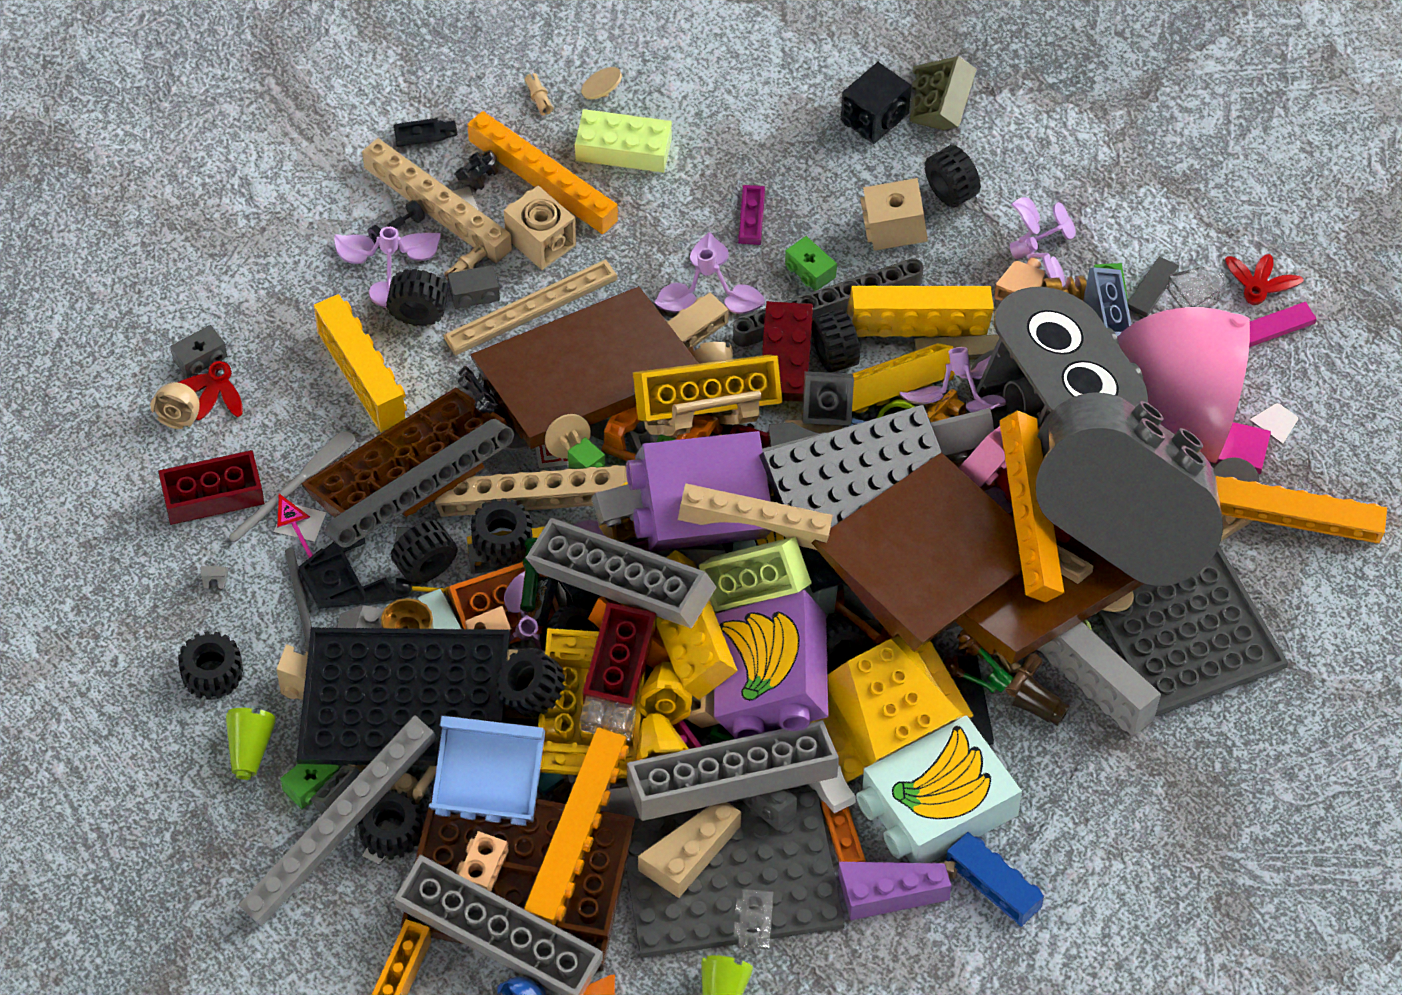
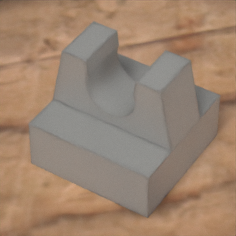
(209, 573)

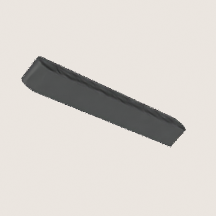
(750, 327)
(419, 483)

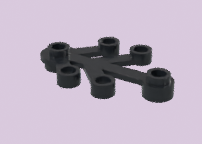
(483, 399)

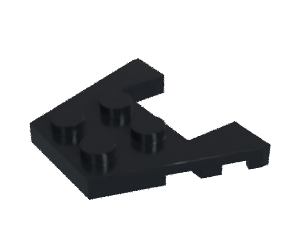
(335, 582)

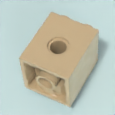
(894, 214)
(540, 227)

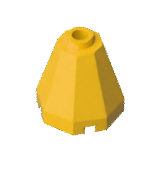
(665, 695)
(658, 738)

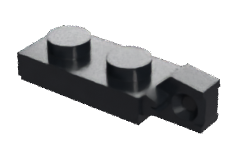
(423, 131)

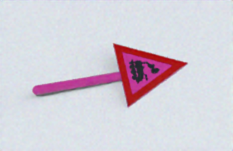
(290, 514)

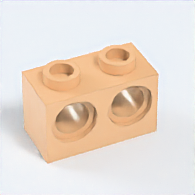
(487, 864)

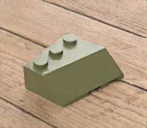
(941, 92)

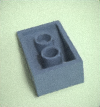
(1107, 298)

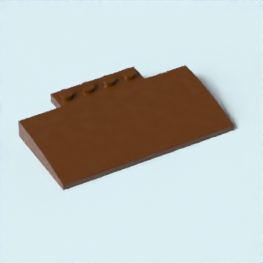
(398, 452)

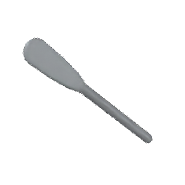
(326, 455)

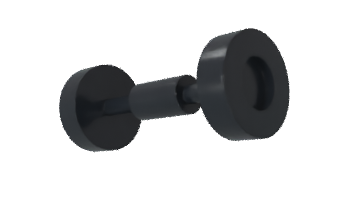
(414, 211)

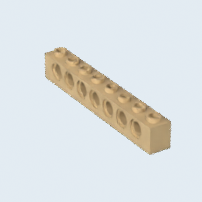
(436, 200)
(532, 490)

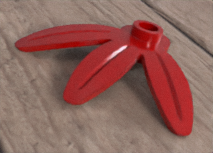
(1259, 282)
(214, 385)

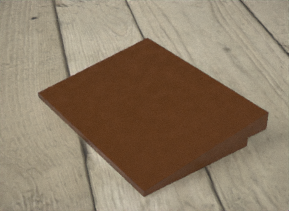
(580, 363)
(925, 551)
(1021, 624)
(596, 890)

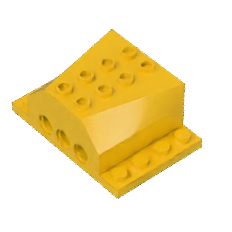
(888, 703)
(564, 741)

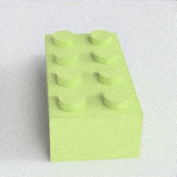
(623, 140)
(756, 574)

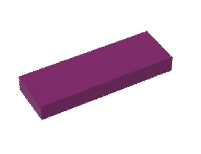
(751, 215)

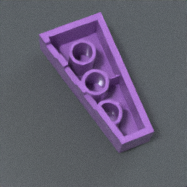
(891, 887)

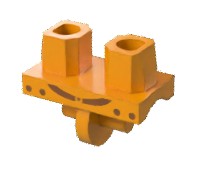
(945, 407)

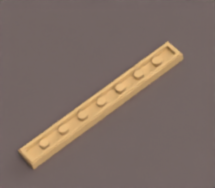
(530, 307)

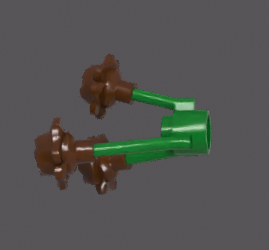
(999, 678)

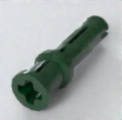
(531, 581)

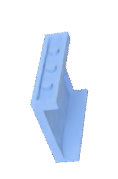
(488, 770)

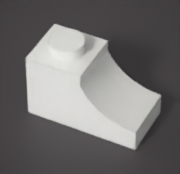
(835, 792)

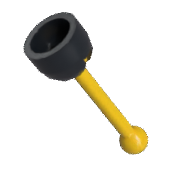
(404, 588)

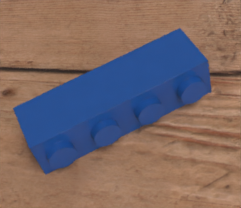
(995, 878)

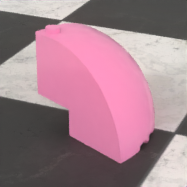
(1192, 369)

